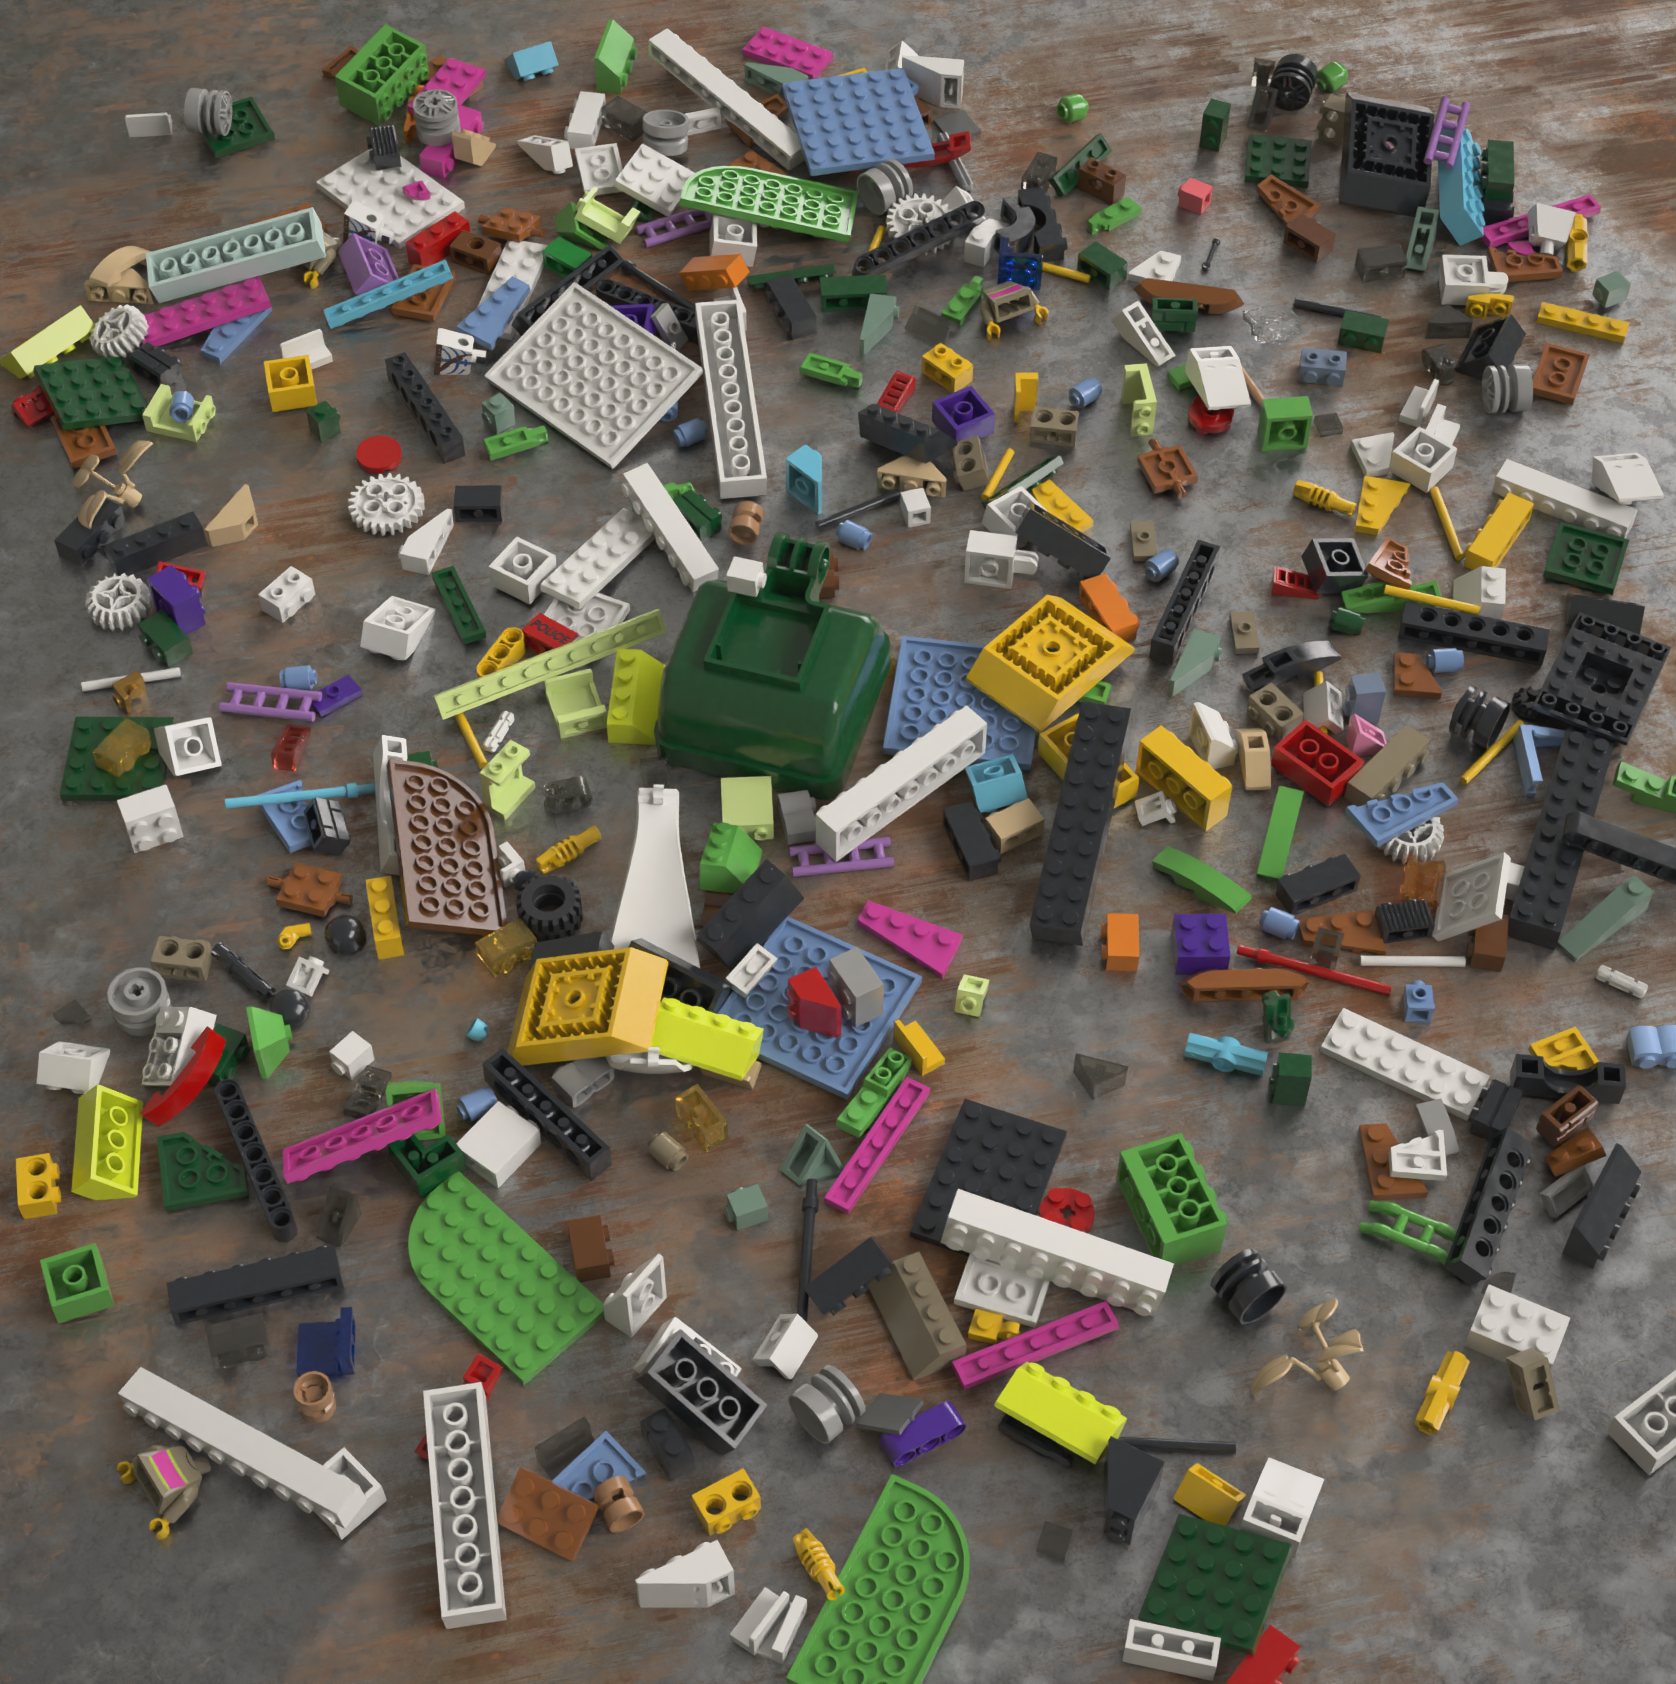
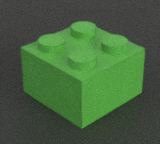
(1285, 423)
(77, 1283)

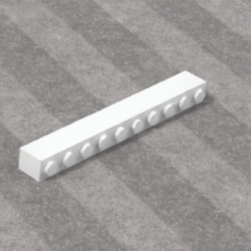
(732, 101)
(242, 1448)

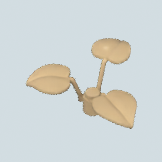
(123, 493)
(1328, 1366)

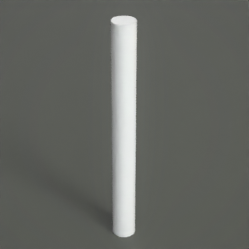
(147, 677)
(1423, 961)

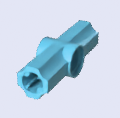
(1226, 1054)

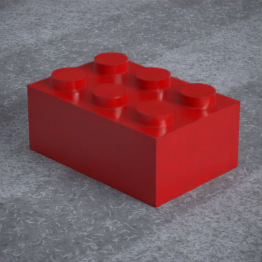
(1316, 762)

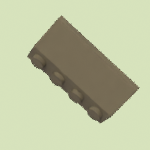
(917, 1317)

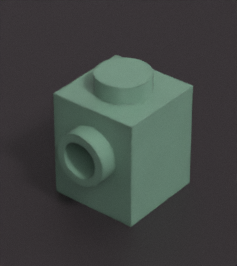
(1611, 289)
(498, 413)
(746, 1207)

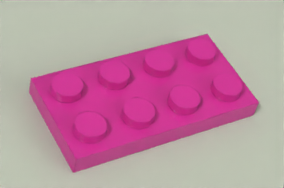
(785, 51)
(456, 78)

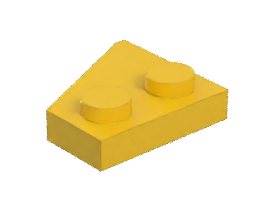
(1565, 1051)

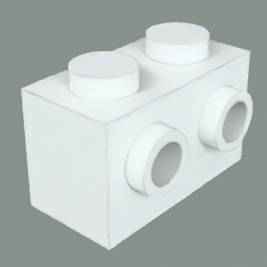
(286, 594)

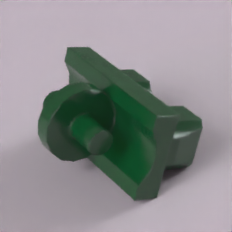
(1277, 1015)

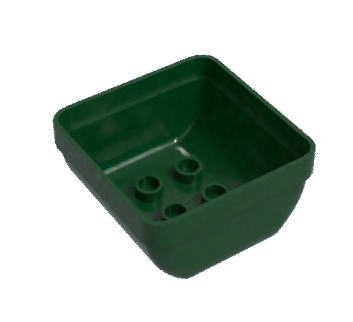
(773, 678)

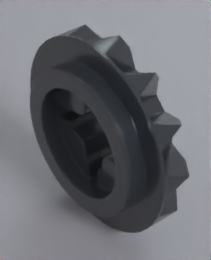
(1523, 707)

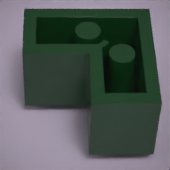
(426, 1166)

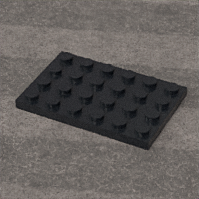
(993, 1158)

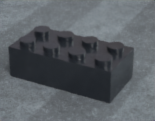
(701, 1392)

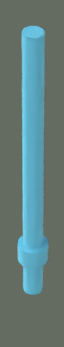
(350, 790)

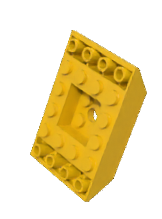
(1040, 683)
(612, 1017)

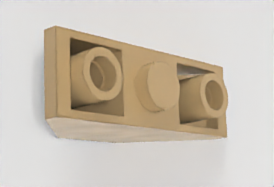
(472, 147)
(129, 290)
(911, 474)
(234, 520)
(1254, 758)

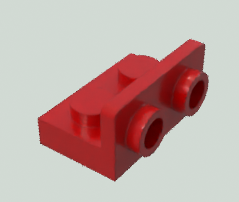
(32, 408)

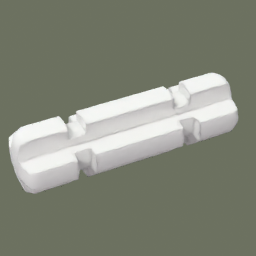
(498, 731)
(1621, 981)

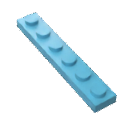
(388, 294)

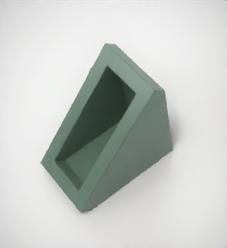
(811, 1158)

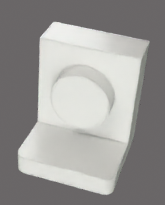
(1155, 808)
(510, 863)
(306, 975)

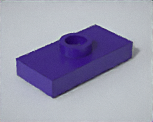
(336, 695)

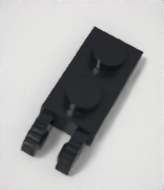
(1033, 1439)

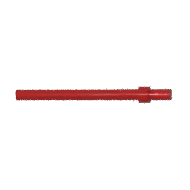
(1263, 956)

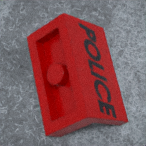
(546, 634)

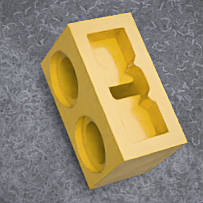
(31, 1186)
(721, 1496)

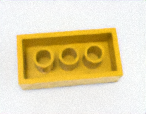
(1055, 748)
(1184, 777)

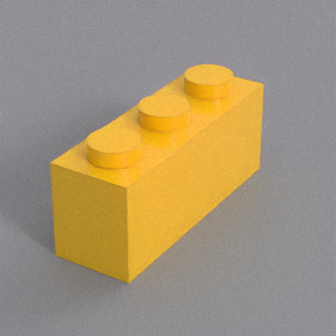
(384, 917)

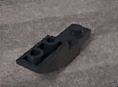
(1291, 661)

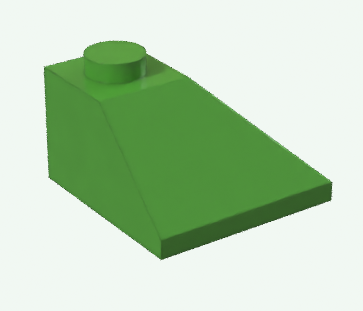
(576, 231)
(268, 1038)
(401, 1091)

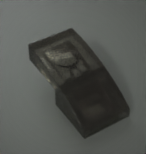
(368, 1092)

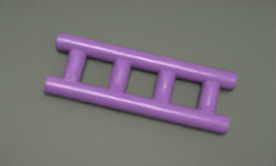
(1440, 123)
(673, 233)
(279, 711)
(831, 867)

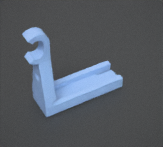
(1525, 741)

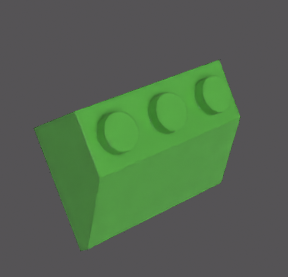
(614, 59)
(728, 859)

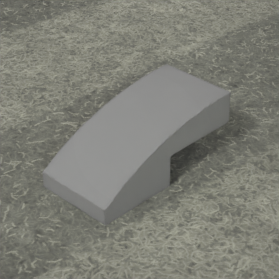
(1434, 1117)

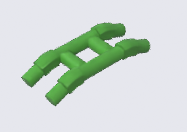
(1396, 1233)

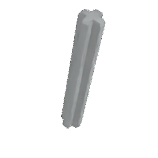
(957, 167)

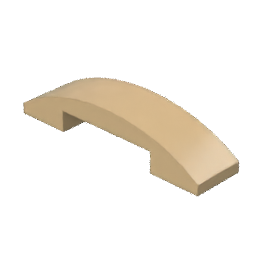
(110, 268)

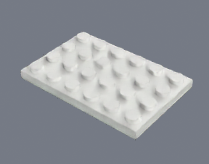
(384, 194)

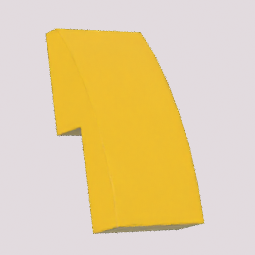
(1483, 304)

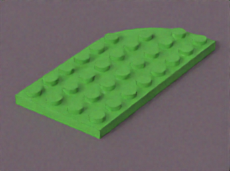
(772, 200)
(497, 1279)
(897, 1596)

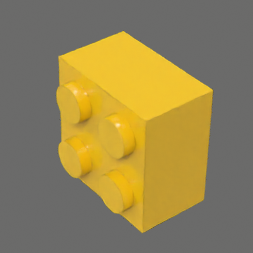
(290, 383)

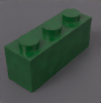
(1498, 169)
(850, 292)

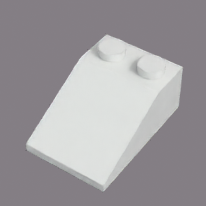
(396, 627)
(637, 1297)

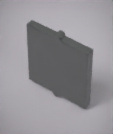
(957, 123)
(889, 1413)

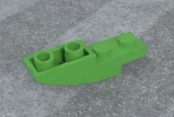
(1646, 787)
(875, 1094)

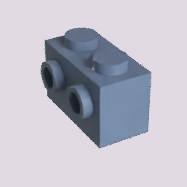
(1322, 367)
(1364, 697)

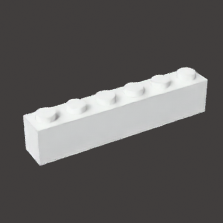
(1565, 500)
(669, 527)

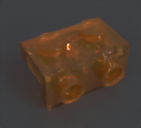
(1423, 880)

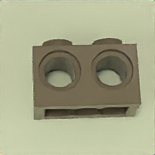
(1332, 120)
(1054, 426)
(970, 464)
(1274, 712)
(176, 958)
(1532, 1384)

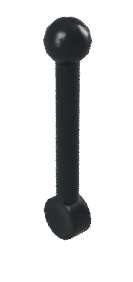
(1206, 265)

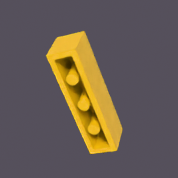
(1498, 532)

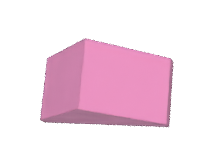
(1364, 737)

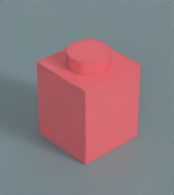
(1194, 196)

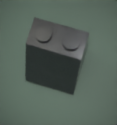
(1129, 1488)

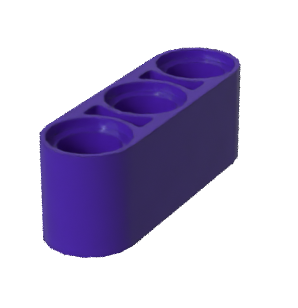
(924, 1434)

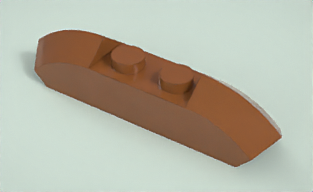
(1220, 299)
(1242, 985)

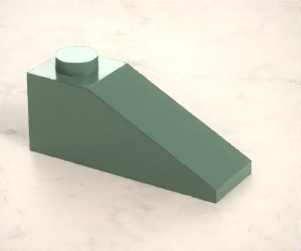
(771, 77)
(1422, 238)
(878, 320)
(1196, 660)

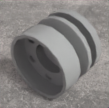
(208, 111)
(436, 117)
(884, 186)
(1507, 388)
(826, 1404)

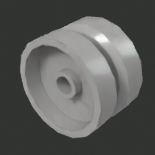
(666, 132)
(137, 999)

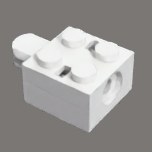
(1467, 276)
(994, 559)

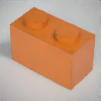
(1121, 942)

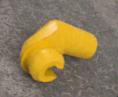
(291, 934)

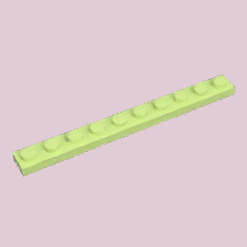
(549, 664)

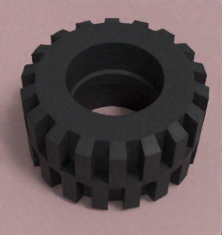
(546, 892)

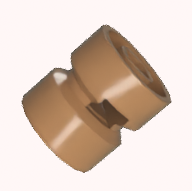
(746, 523)
(314, 1397)
(618, 1504)

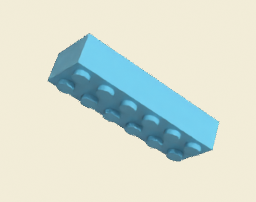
(1461, 190)

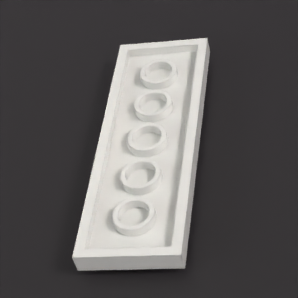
(521, 261)
(599, 559)
(1404, 1063)

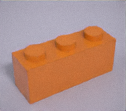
(714, 272)
(1108, 607)

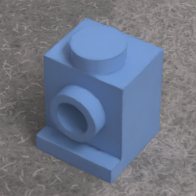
(1418, 1002)

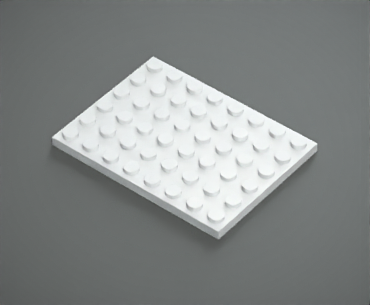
(594, 374)

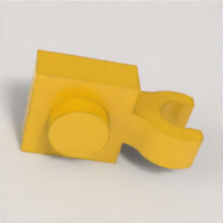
(989, 1327)

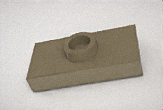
(1143, 540)
(1244, 632)

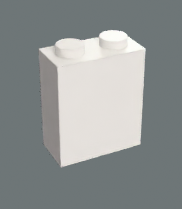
(499, 1143)

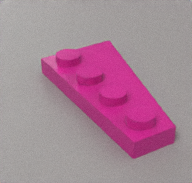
(923, 941)

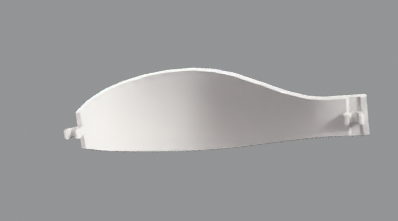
(655, 904)

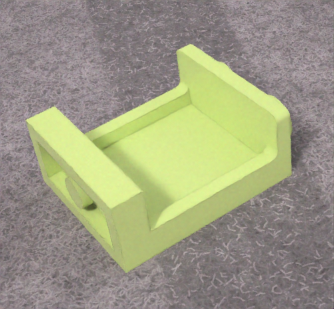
(603, 218)
(1138, 389)
(159, 421)
(575, 703)
(503, 781)
(749, 805)

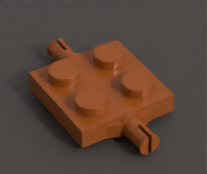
(512, 225)
(1167, 468)
(310, 889)

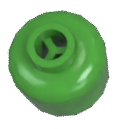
(1332, 77)
(1072, 108)

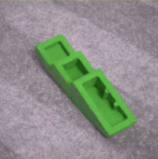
(1372, 600)
(1280, 833)
(1204, 880)

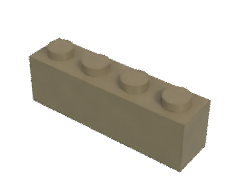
(1389, 767)

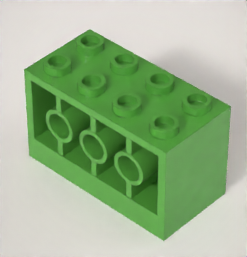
(382, 75)
(1171, 1200)

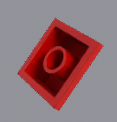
(813, 1003)

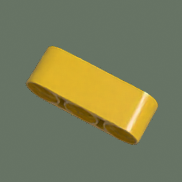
(504, 652)

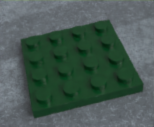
(91, 392)
(88, 782)
(1216, 1582)

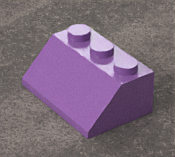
(366, 264)

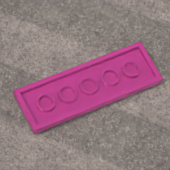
(206, 311)
(361, 1136)

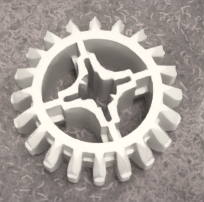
(119, 332)
(118, 602)
(1422, 841)

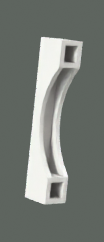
(386, 749)

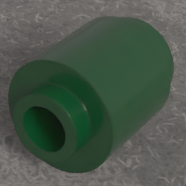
(1347, 621)

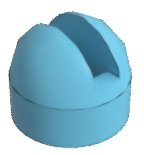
(477, 1031)

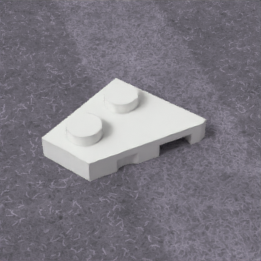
(1159, 266)
(1373, 453)
(1419, 1158)

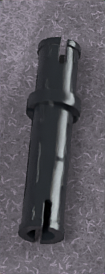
(236, 965)

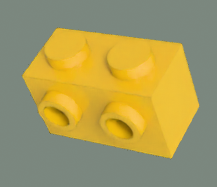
(947, 368)

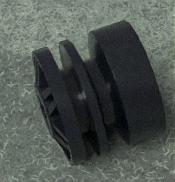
(1295, 81)
(1484, 719)
(1248, 1286)

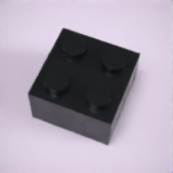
(1334, 565)

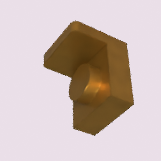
(128, 689)

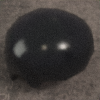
(345, 934)
(291, 1005)

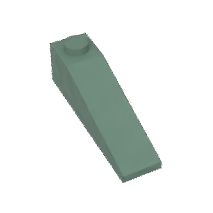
(1607, 918)

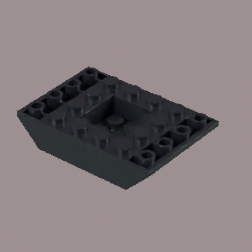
(1379, 175)
(1608, 661)

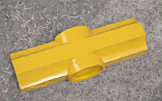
(1577, 244)
(1442, 1392)

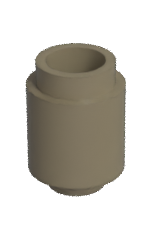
(667, 1151)

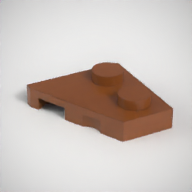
(1413, 677)
(1575, 1152)

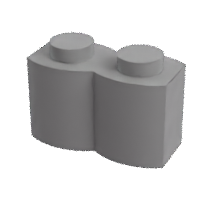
(797, 816)
(581, 1079)

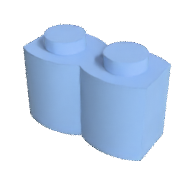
(1652, 1046)

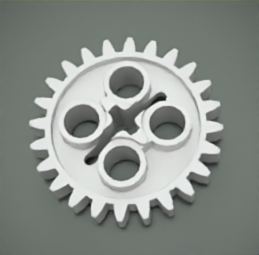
(914, 213)
(386, 504)

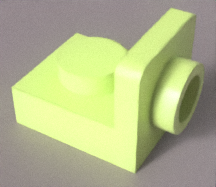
(971, 995)

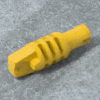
(1324, 498)
(567, 850)
(818, 1563)

